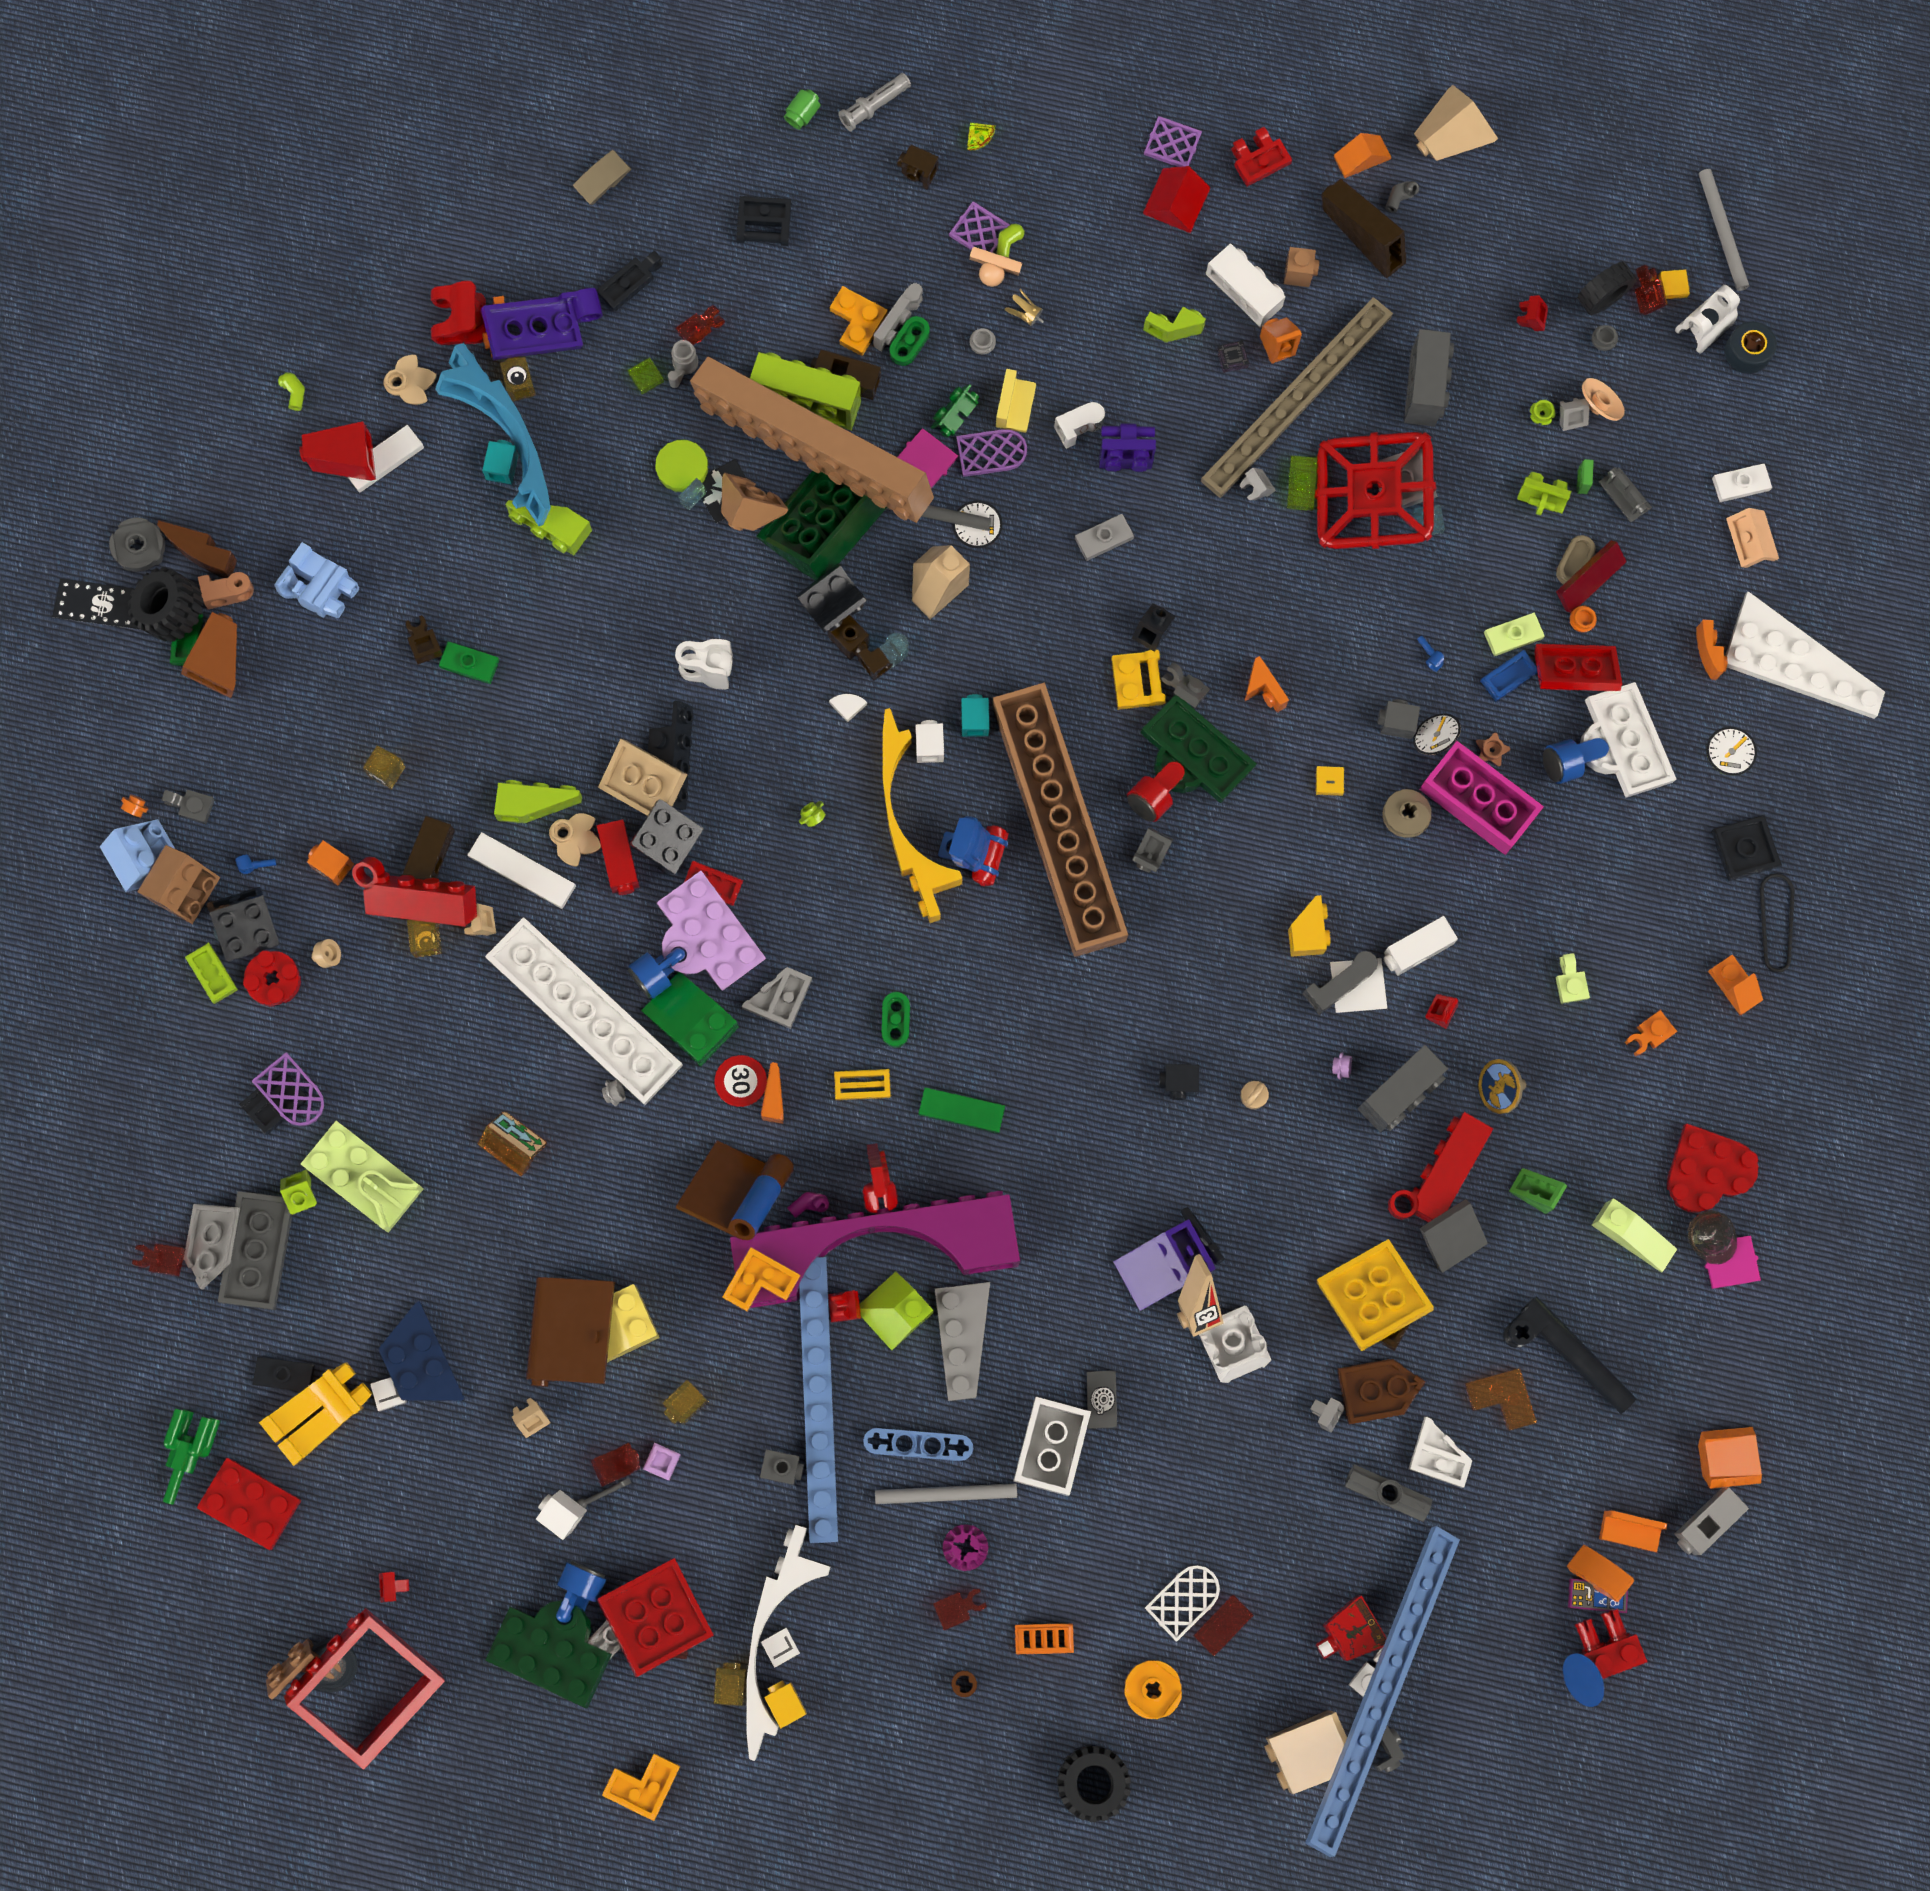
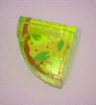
(979, 135)

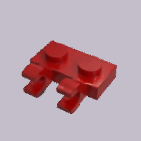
(1262, 162)

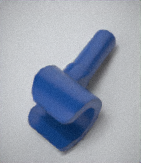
(1436, 658)
(246, 866)

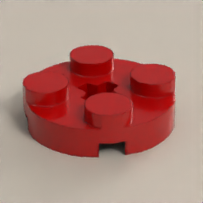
(265, 964)

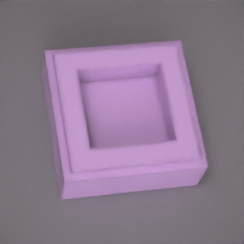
(661, 1461)

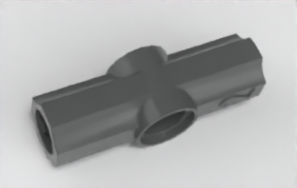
(1405, 1499)

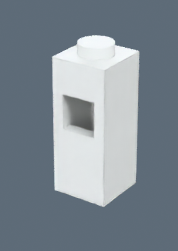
(1419, 946)

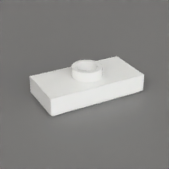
(1742, 482)

